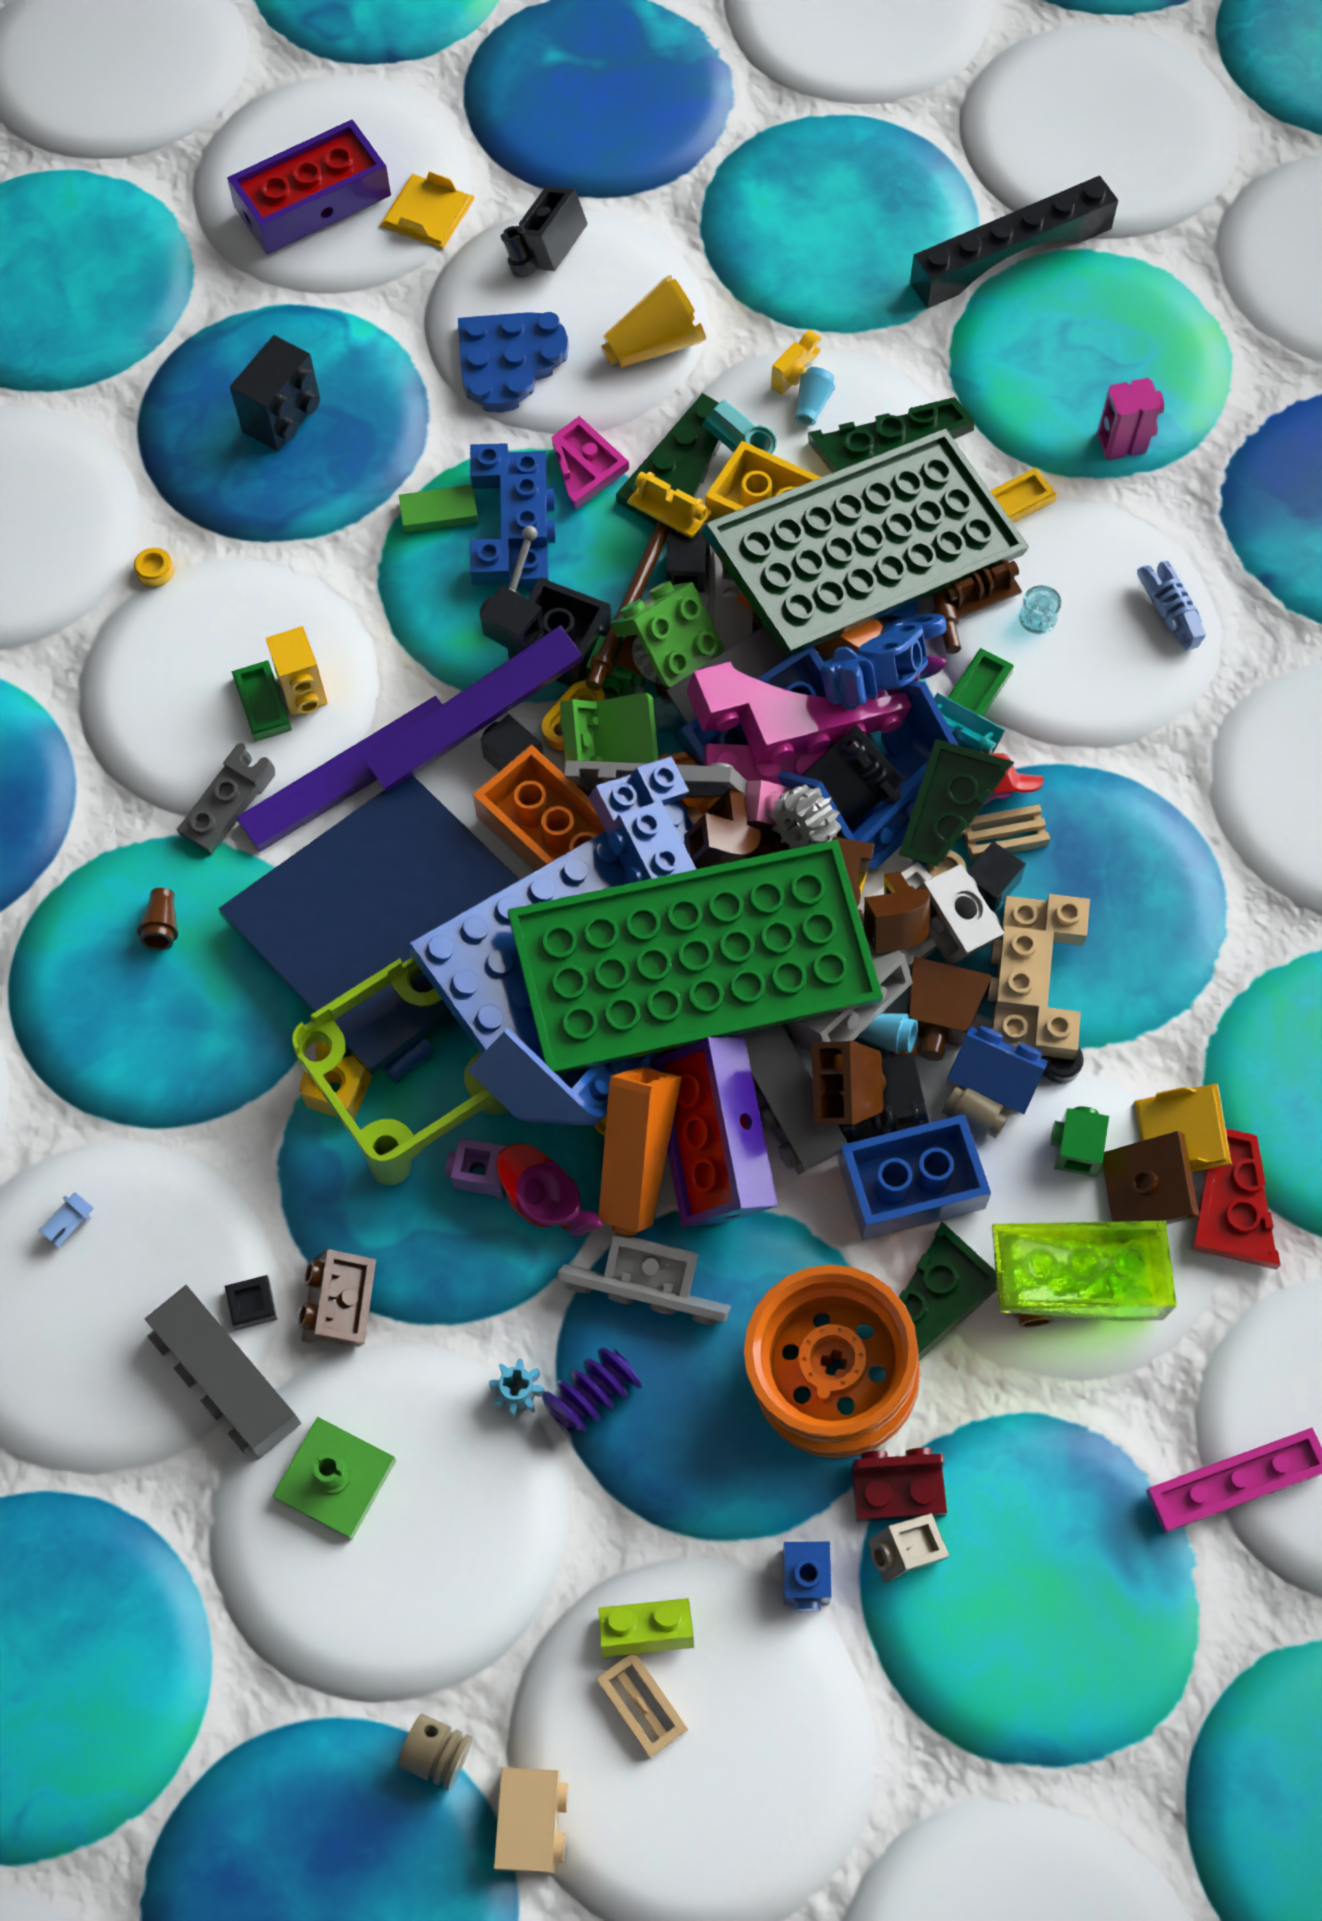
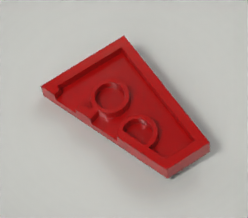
(1235, 1208)

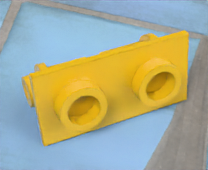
(669, 506)

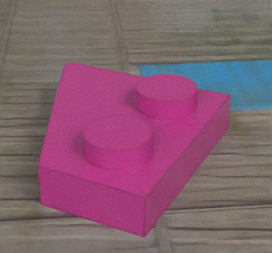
(586, 461)

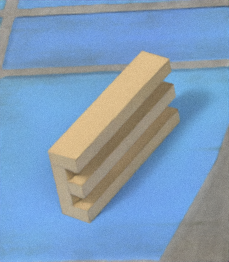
(1032, 813)
(665, 1738)

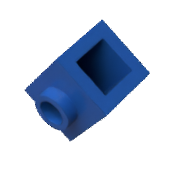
(806, 1575)

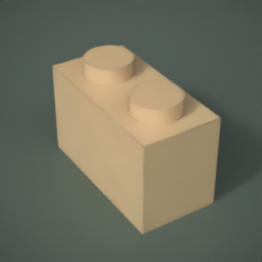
(529, 1819)

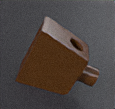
(944, 1004)
(846, 1082)

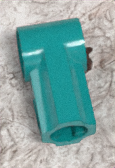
(732, 428)

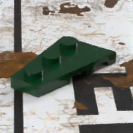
(946, 1288)

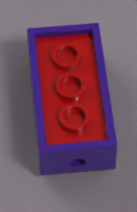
(309, 186)
(717, 1134)

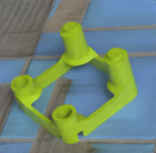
(385, 1142)

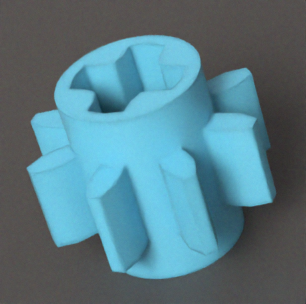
(508, 1380)

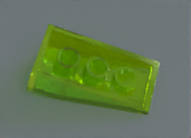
(1085, 1269)

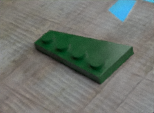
(861, 442)
(680, 457)

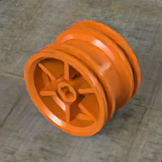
(787, 1319)

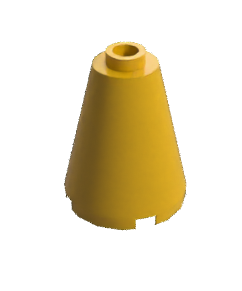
(654, 326)

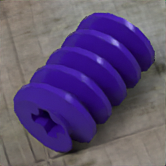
(590, 1390)

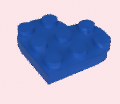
(507, 354)

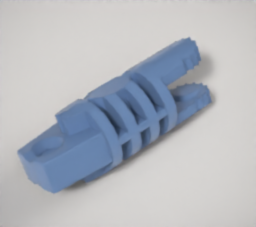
(1173, 604)

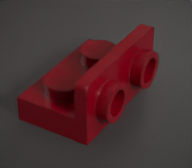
(898, 1485)

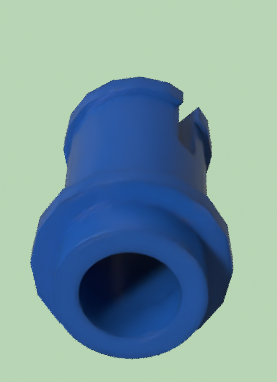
(408, 1060)

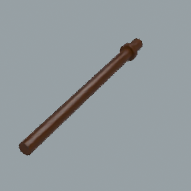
(602, 663)

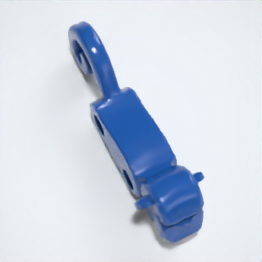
(882, 662)

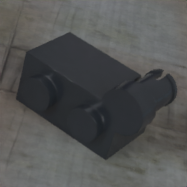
(545, 232)

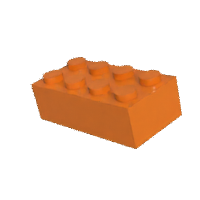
(536, 809)

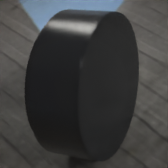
(1063, 1070)

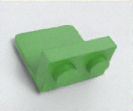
(672, 630)
(610, 729)

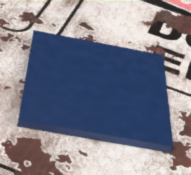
(359, 902)

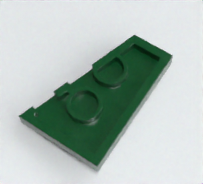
(949, 799)

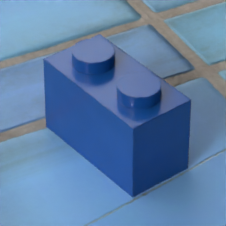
(998, 1068)

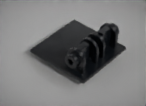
(856, 776)
(902, 1101)

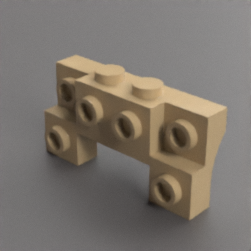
(1024, 972)

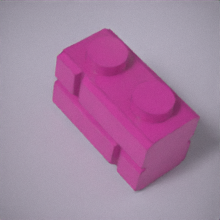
(1129, 418)

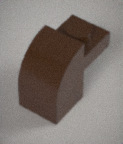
(722, 833)
(898, 917)

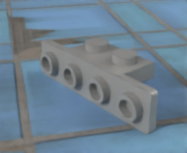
(650, 1275)

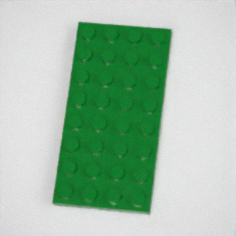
(693, 957)

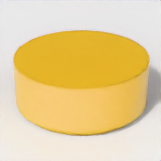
(153, 567)

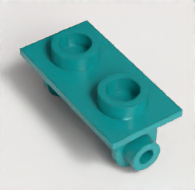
(968, 727)

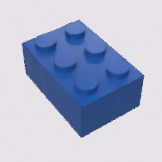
(913, 1177)

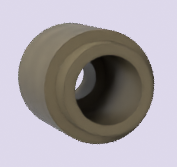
(982, 1113)

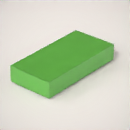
(438, 508)

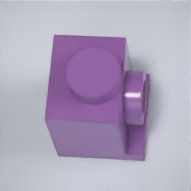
(472, 1155)

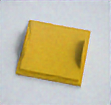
(428, 209)
(1196, 1114)

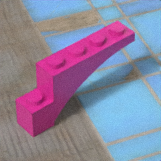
(782, 720)

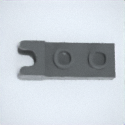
(226, 799)

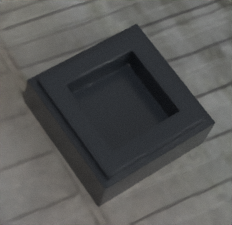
(251, 1302)

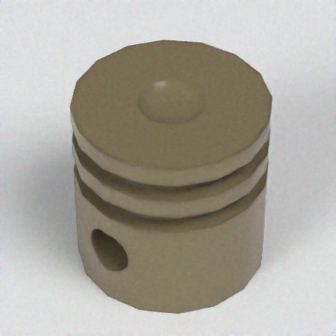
(434, 1751)

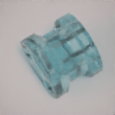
(1044, 600)

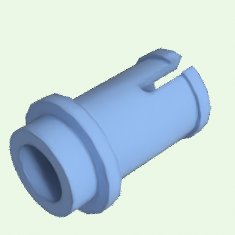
(66, 1219)

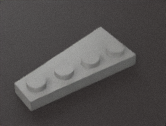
(700, 780)

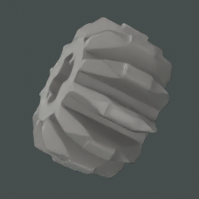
(804, 817)

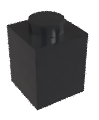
(686, 559)
(511, 619)
(506, 741)
(996, 874)

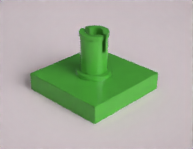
(334, 1478)

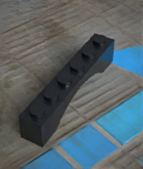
(957, 262)

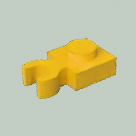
(792, 362)

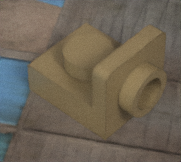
(907, 1547)

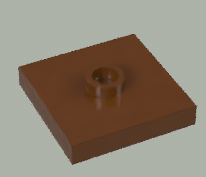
(1151, 1180)

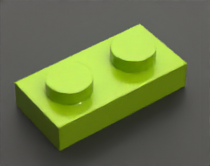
(645, 1627)

